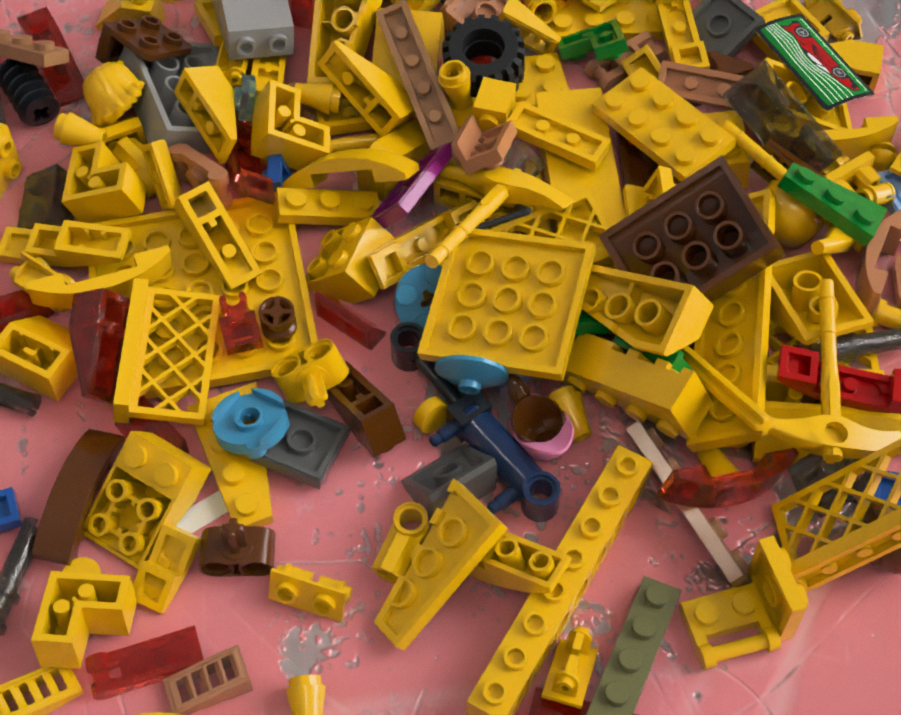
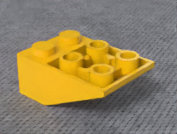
(144, 489)

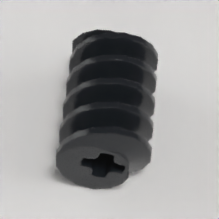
(28, 92)

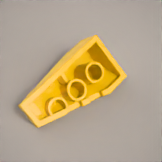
(646, 309)

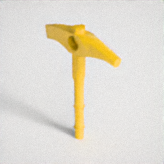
(499, 187)
(835, 239)
(830, 433)

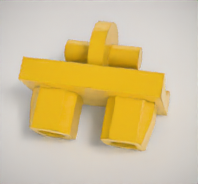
(853, 172)

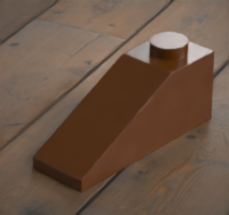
(367, 412)

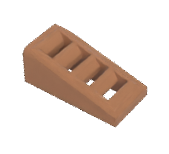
(214, 664)

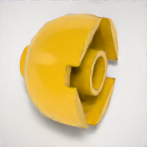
(793, 220)

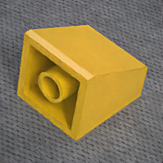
(432, 33)

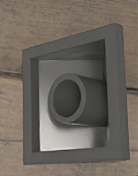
(465, 464)

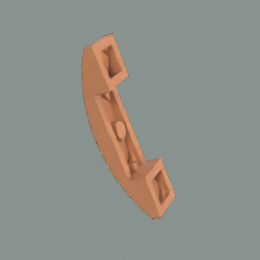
(871, 279)

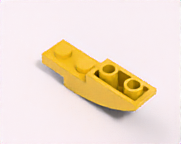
(521, 565)

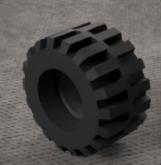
(488, 38)

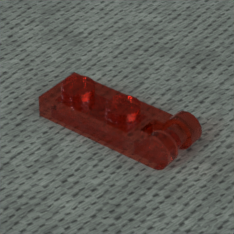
(143, 663)

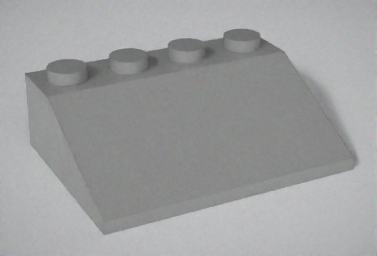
(158, 106)

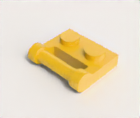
(347, 121)
(727, 614)

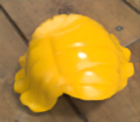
(110, 92)

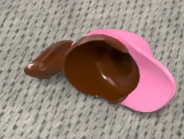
(538, 422)

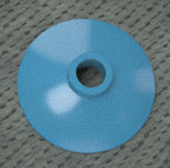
(471, 372)

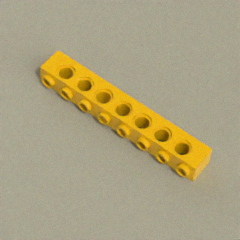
(547, 614)

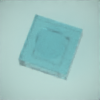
(245, 97)

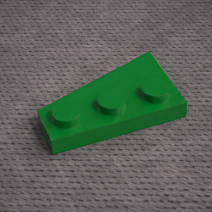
(833, 202)

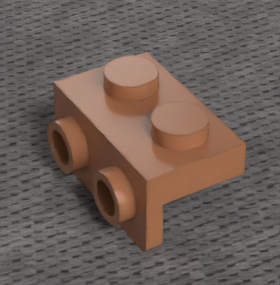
(482, 149)

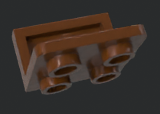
(143, 36)

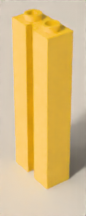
(573, 178)

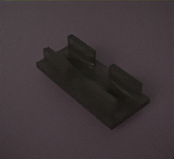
(778, 115)

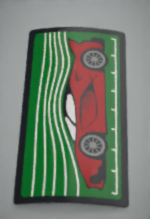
(813, 61)

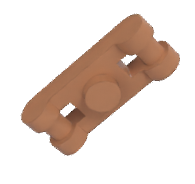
(608, 80)
(198, 169)

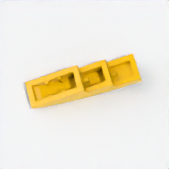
(66, 245)

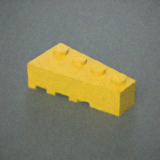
(340, 21)
(633, 382)

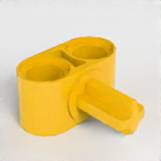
(310, 372)

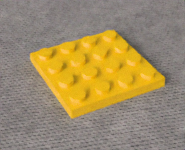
(510, 302)

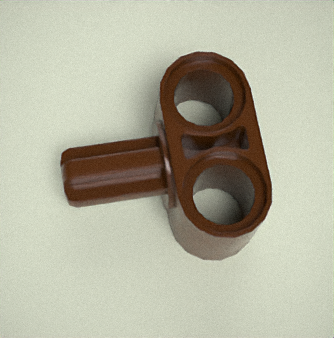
(237, 550)

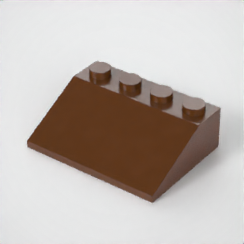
(696, 234)

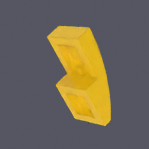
(166, 568)

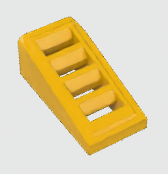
(530, 27)
(29, 682)

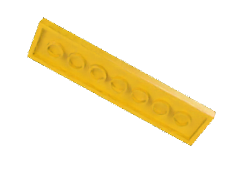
(738, 347)

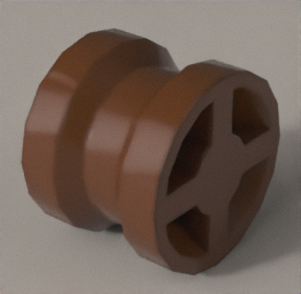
(271, 312)

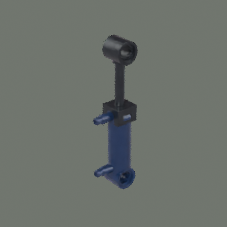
(472, 421)

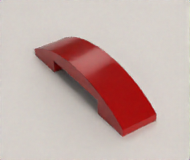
(858, 388)

